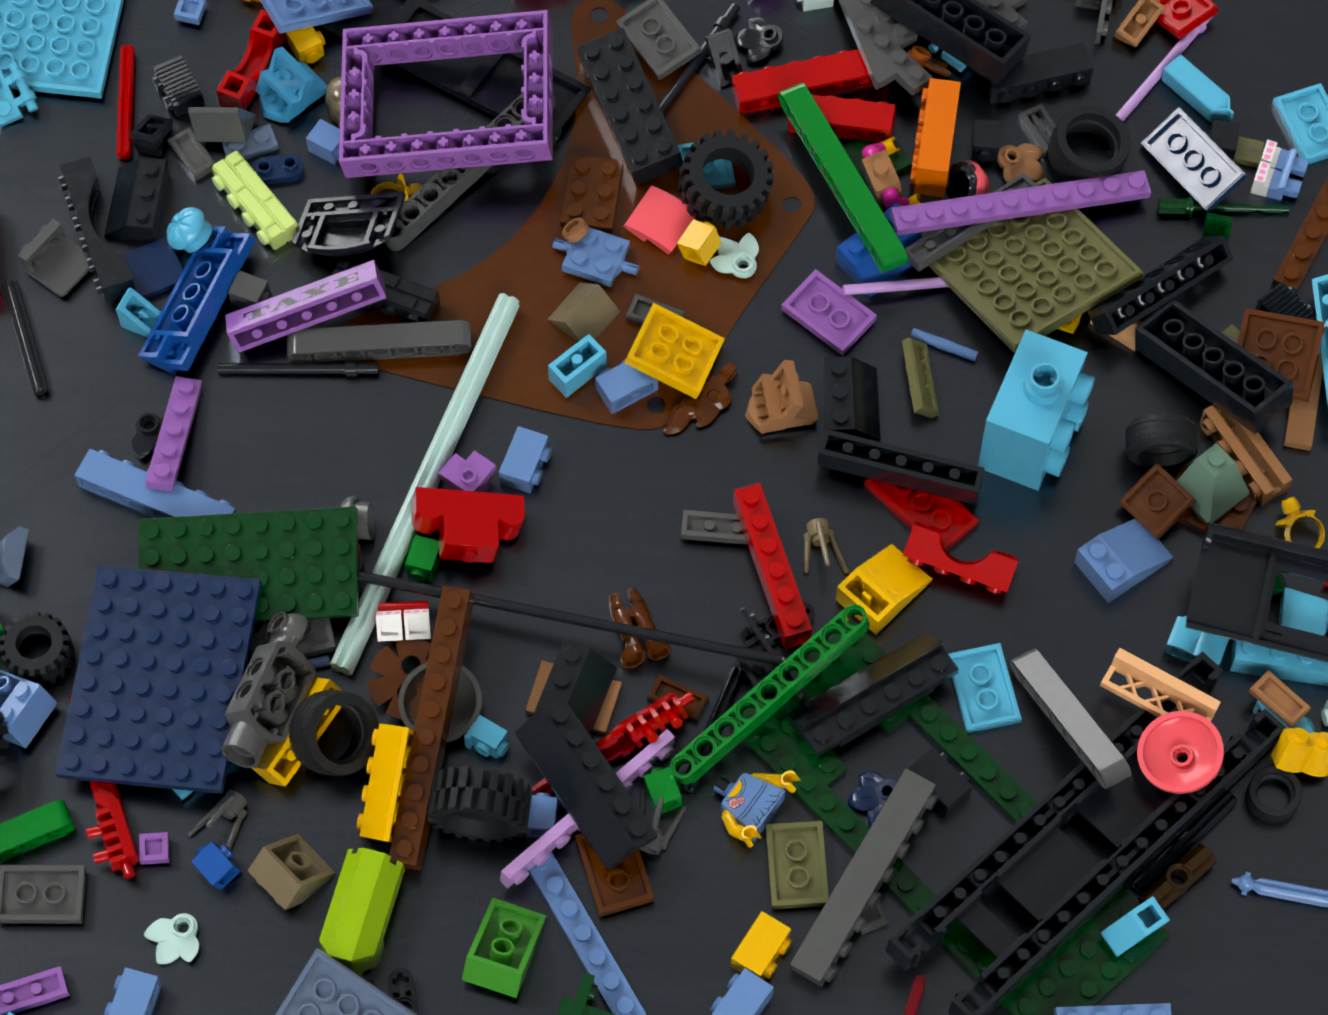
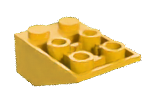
(882, 586)

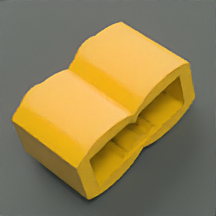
(1302, 752)

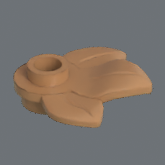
(1024, 161)

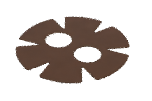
(390, 666)

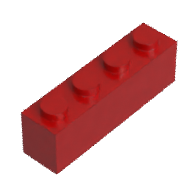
(856, 118)

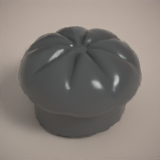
(366, 517)

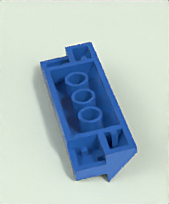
(196, 300)

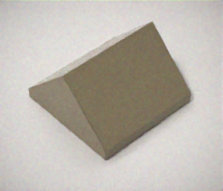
(585, 312)

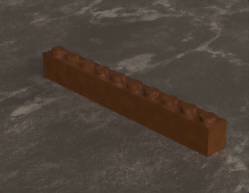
(432, 725)

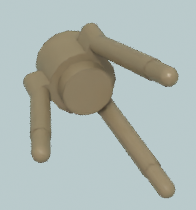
(820, 535)

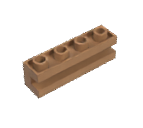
(1255, 460)

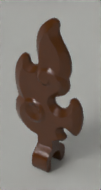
(706, 407)

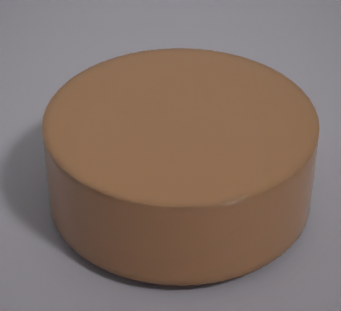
(575, 230)

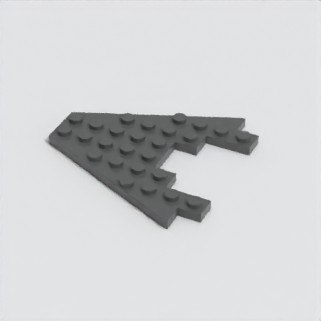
(884, 38)

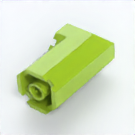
(361, 909)

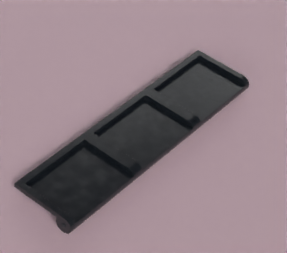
(482, 81)

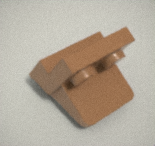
(781, 401)

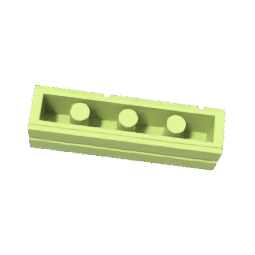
(255, 200)

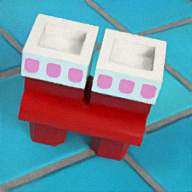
(398, 617)

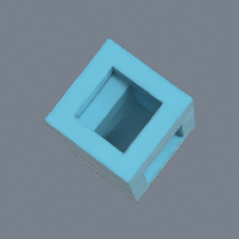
(487, 738)

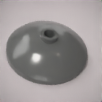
(466, 706)

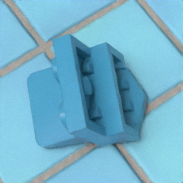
(287, 87)

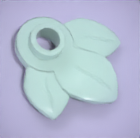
(736, 254)
(171, 941)

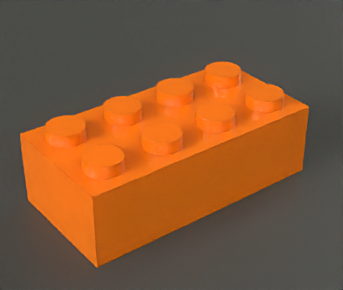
(934, 137)

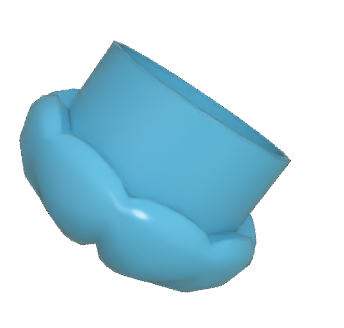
(188, 230)

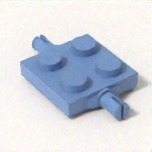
(596, 257)

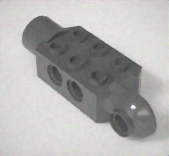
(268, 692)

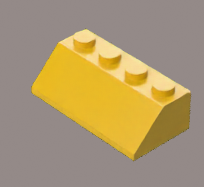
(386, 781)

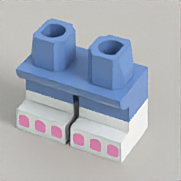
(1274, 170)

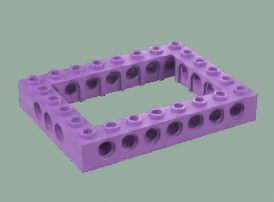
(436, 40)

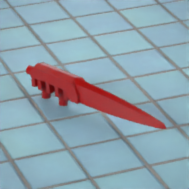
(630, 731)
(113, 828)

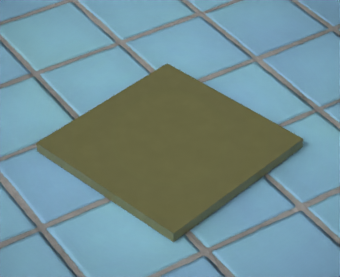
(1036, 272)

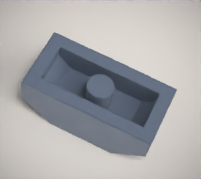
(11, 555)

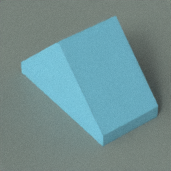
(137, 313)

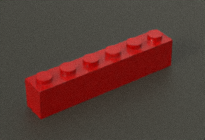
(821, 75)
(772, 565)

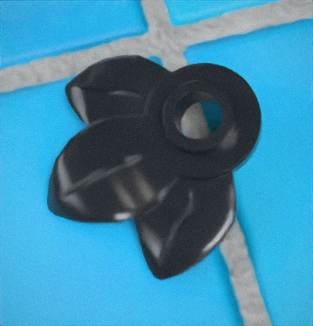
(756, 39)
(145, 440)

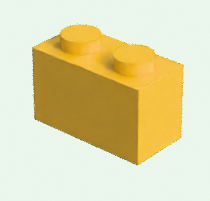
(762, 946)

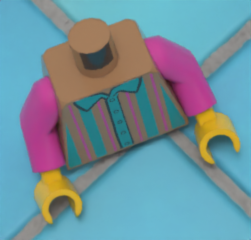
(882, 176)

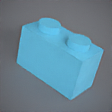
(577, 365)

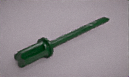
(1186, 207)

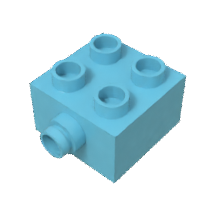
(1036, 411)

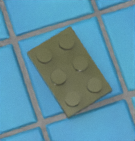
(797, 864)

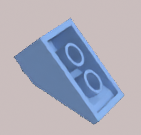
(1121, 558)

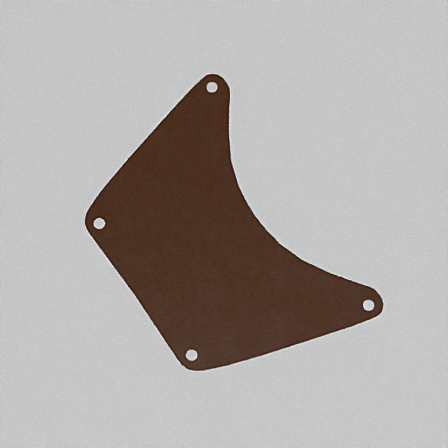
(534, 273)

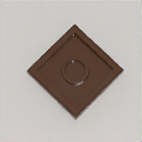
(1157, 501)

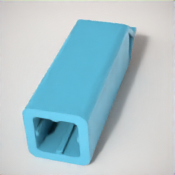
(1197, 90)

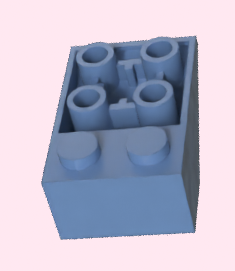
(23, 707)

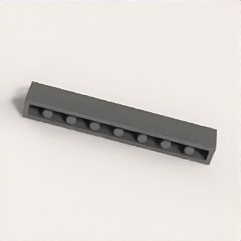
(864, 877)

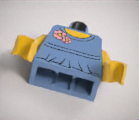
(752, 802)

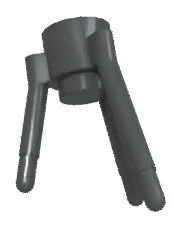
(229, 807)
(662, 841)

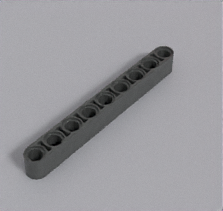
(445, 193)

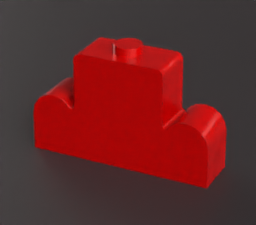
(467, 521)

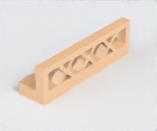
(1159, 683)

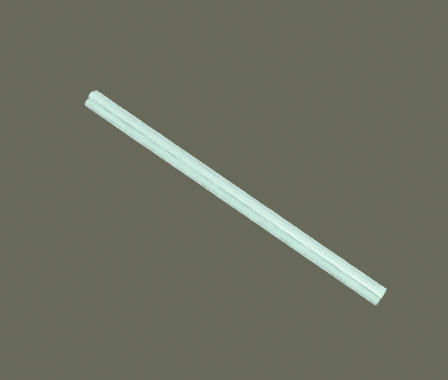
(437, 456)

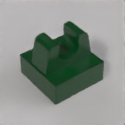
(1217, 225)

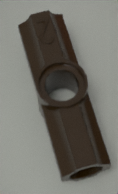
(1188, 868)

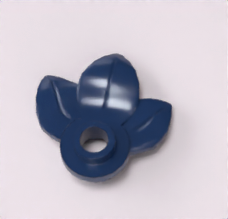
(871, 794)

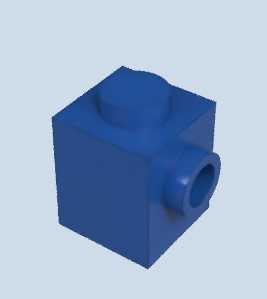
(216, 864)

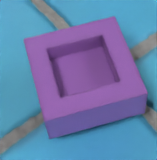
(154, 848)

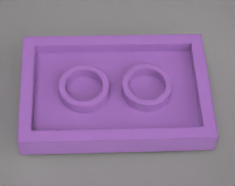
(828, 313)

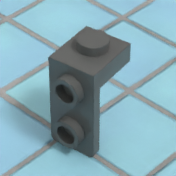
(1105, 8)

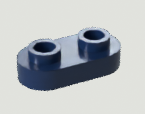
(277, 169)

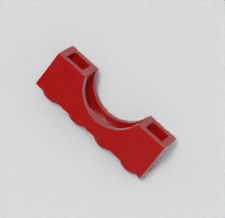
(240, 84)
(927, 547)

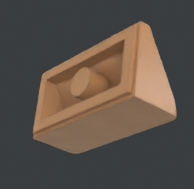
(1139, 21)

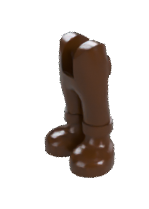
(634, 654)

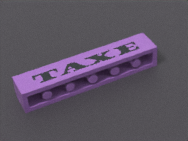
(305, 306)

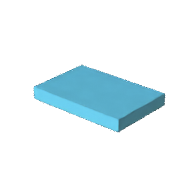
(1306, 121)
(984, 689)

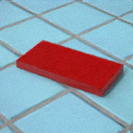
(930, 509)

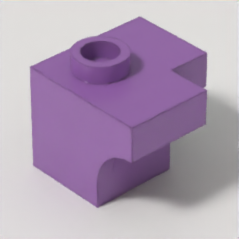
(468, 474)

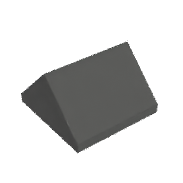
(221, 124)

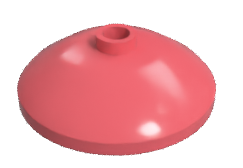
(1176, 736)

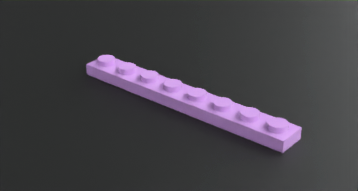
(560, 833)

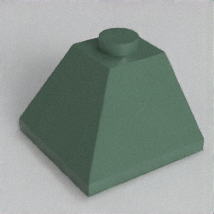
(1214, 484)

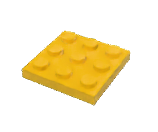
(674, 350)

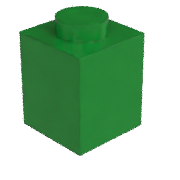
(423, 559)
(661, 783)

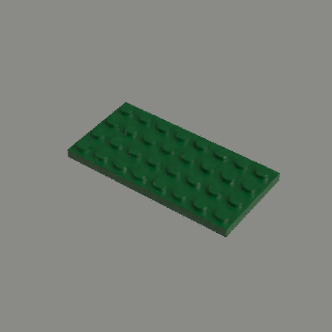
(299, 555)

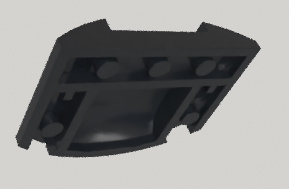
(348, 223)

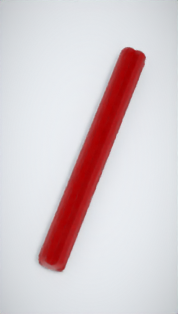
(125, 101)

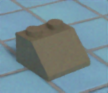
(290, 871)

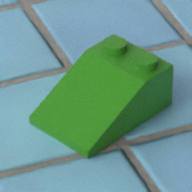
(503, 947)

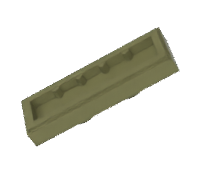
(920, 377)

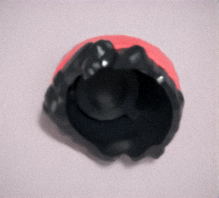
(966, 180)

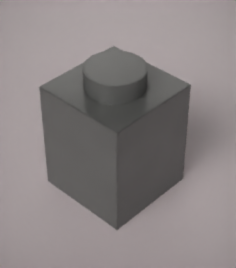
(248, 290)

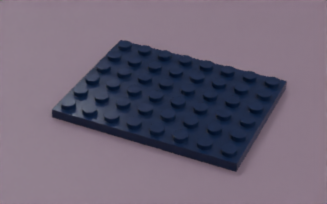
(158, 678)

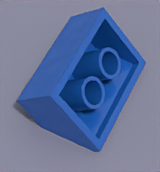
(860, 266)

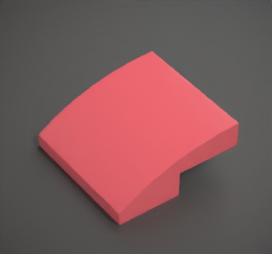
(659, 219)

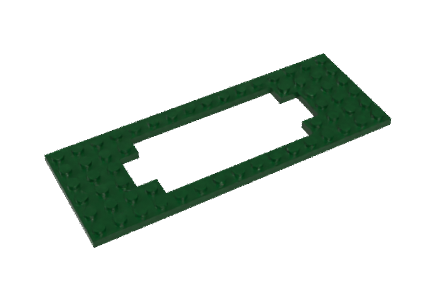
(1073, 975)

